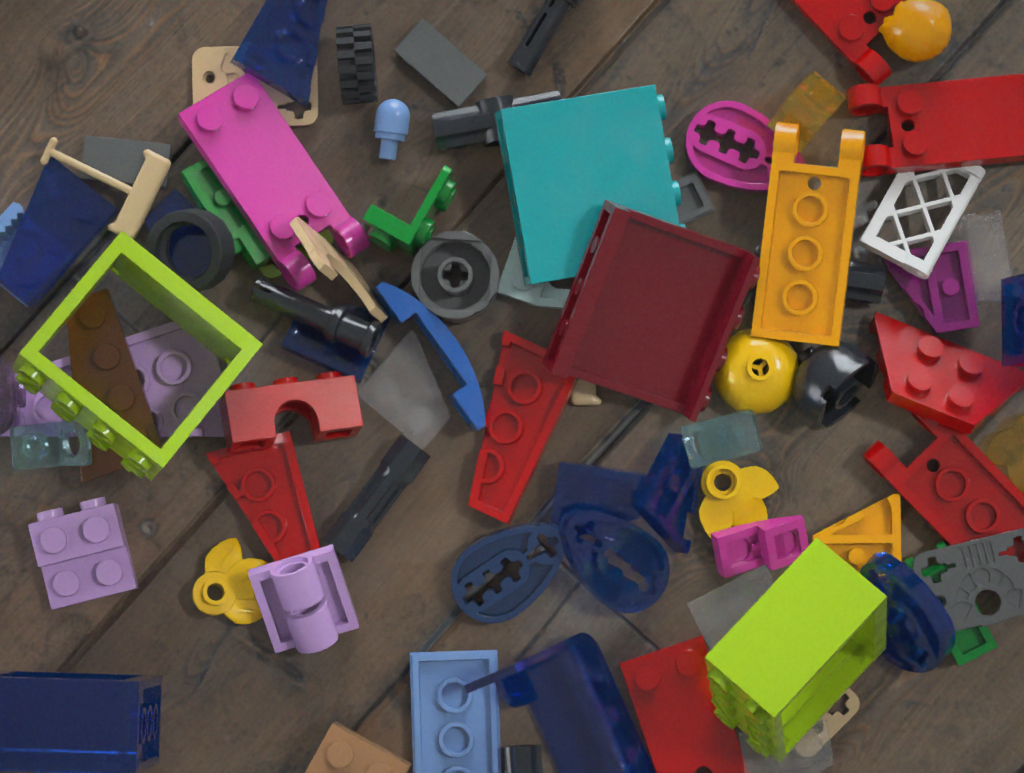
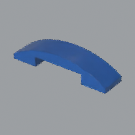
(467, 397)

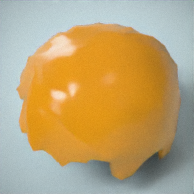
(917, 30)

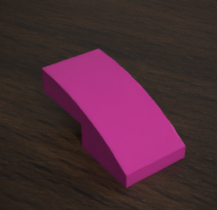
(757, 543)

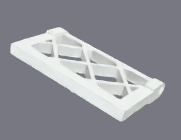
(939, 238)

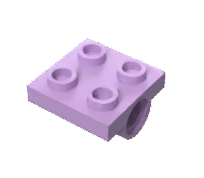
(304, 600)

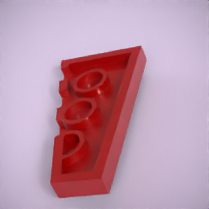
(518, 426)

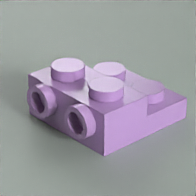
(83, 553)

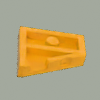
(866, 533)

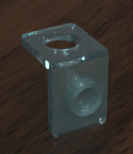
(722, 438)
(48, 445)

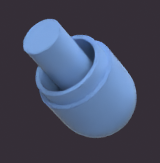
(391, 127)

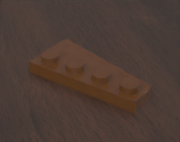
(107, 370)

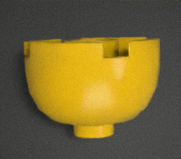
(743, 388)

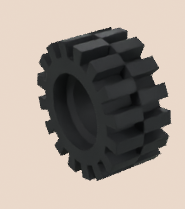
(356, 64)

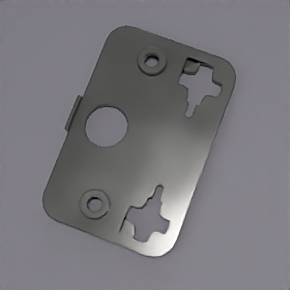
(975, 570)

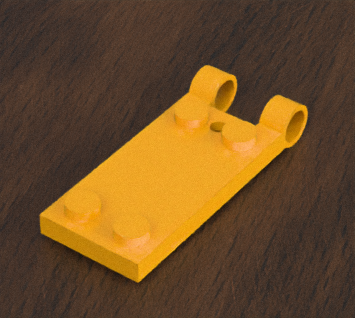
(807, 242)

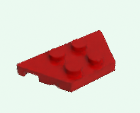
(940, 376)

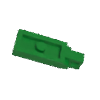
(213, 197)

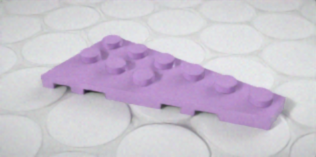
(174, 376)

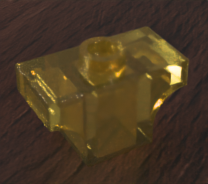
(810, 107)

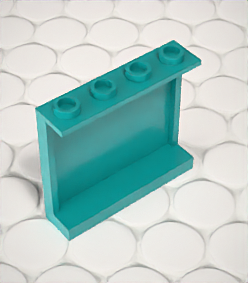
(572, 157)

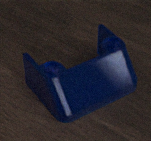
(573, 706)

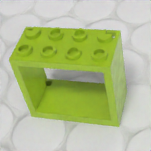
(176, 301)
(797, 651)

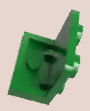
(390, 232)

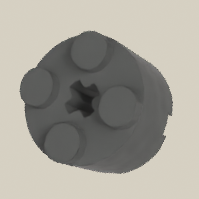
(438, 259)

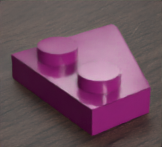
(948, 294)

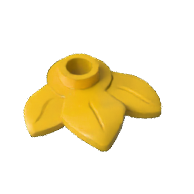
(740, 502)
(229, 572)

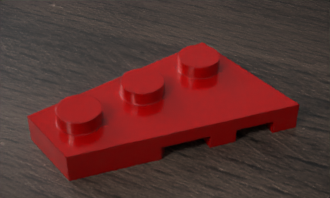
(271, 495)

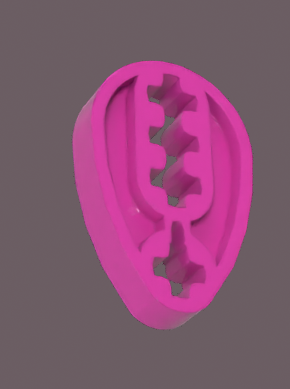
(726, 168)

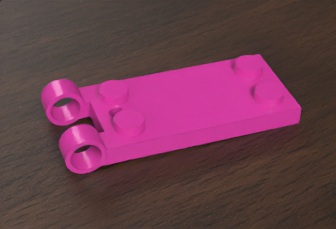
(268, 175)

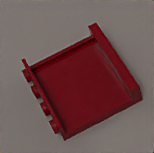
(652, 310)

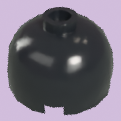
(829, 381)

